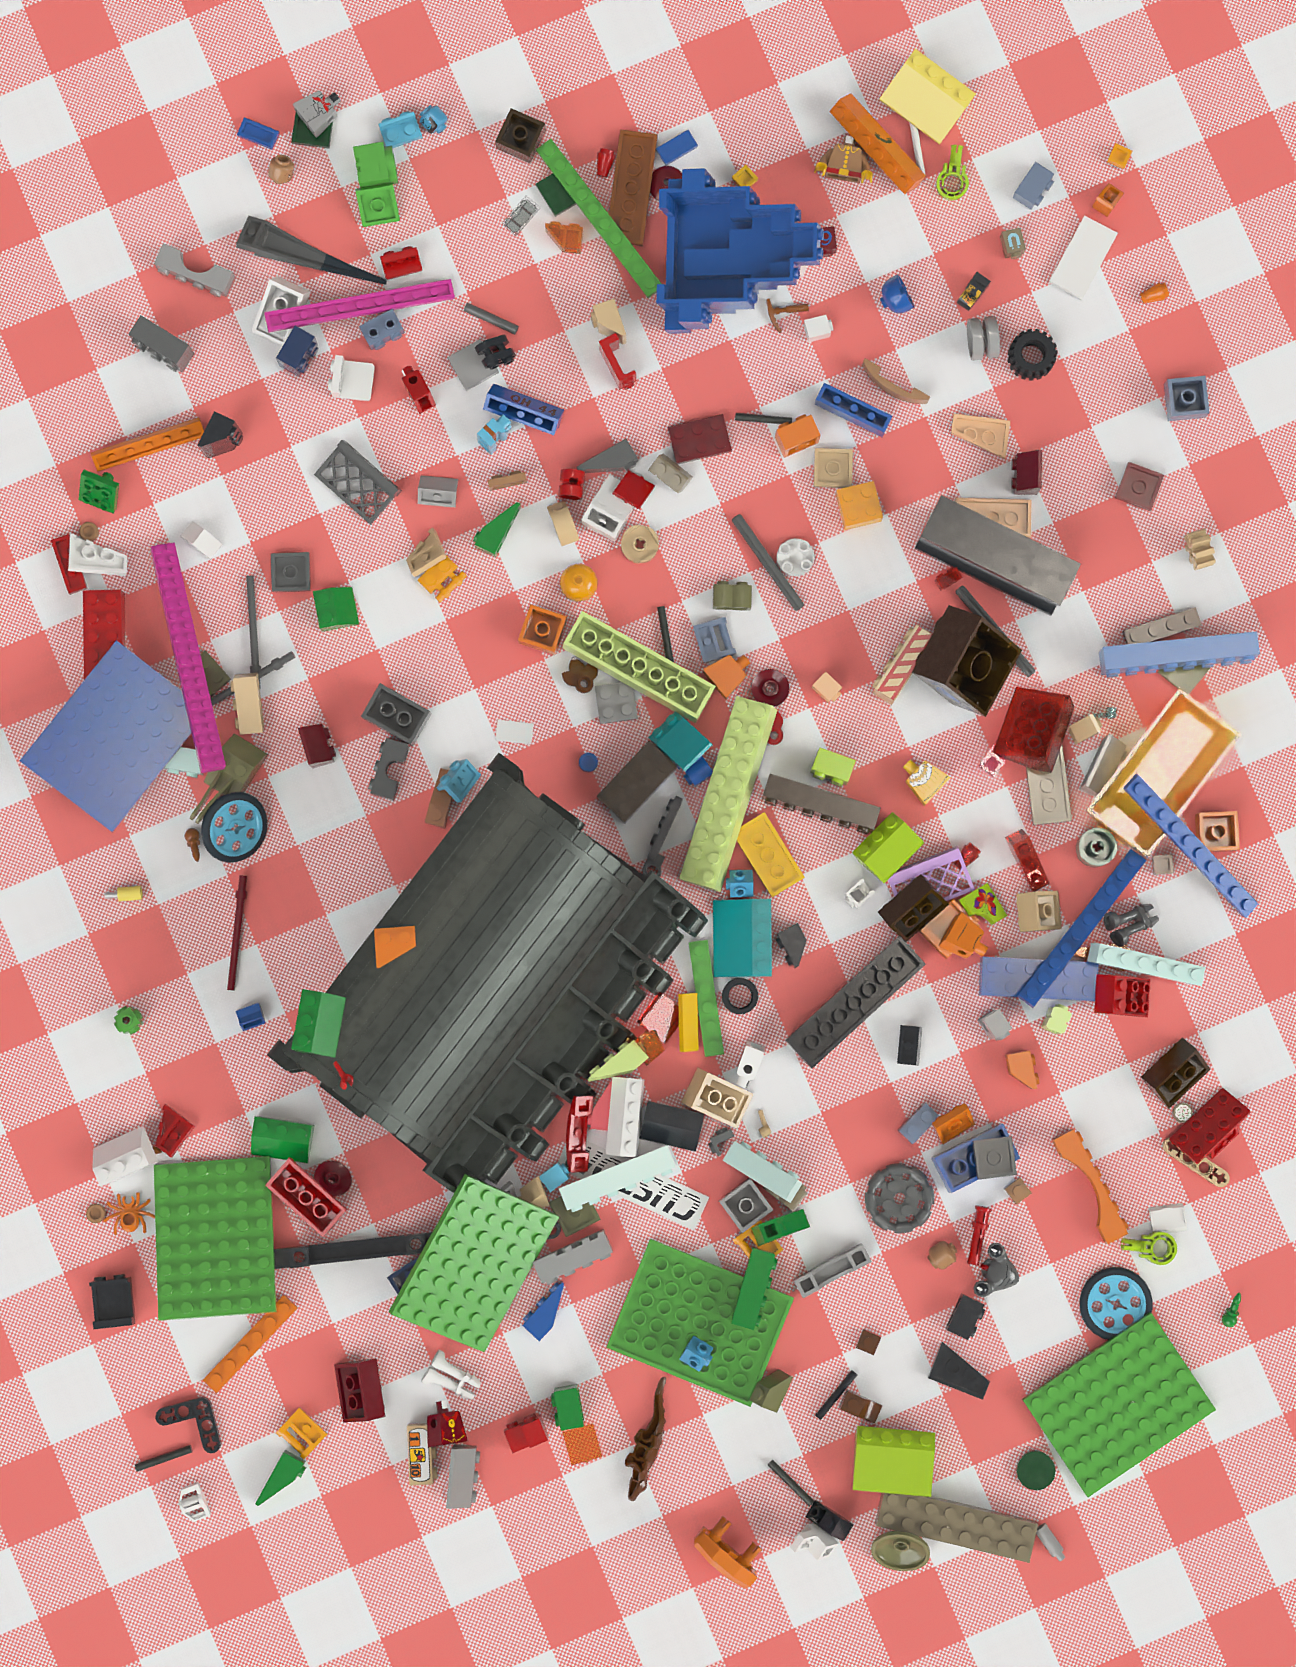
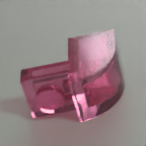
(991, 763)

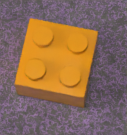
(859, 505)

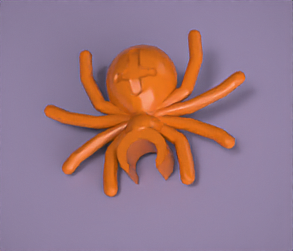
(129, 1214)

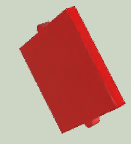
(633, 489)

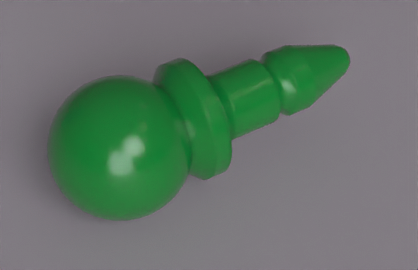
(1229, 1319)

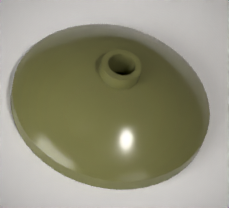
(900, 1551)

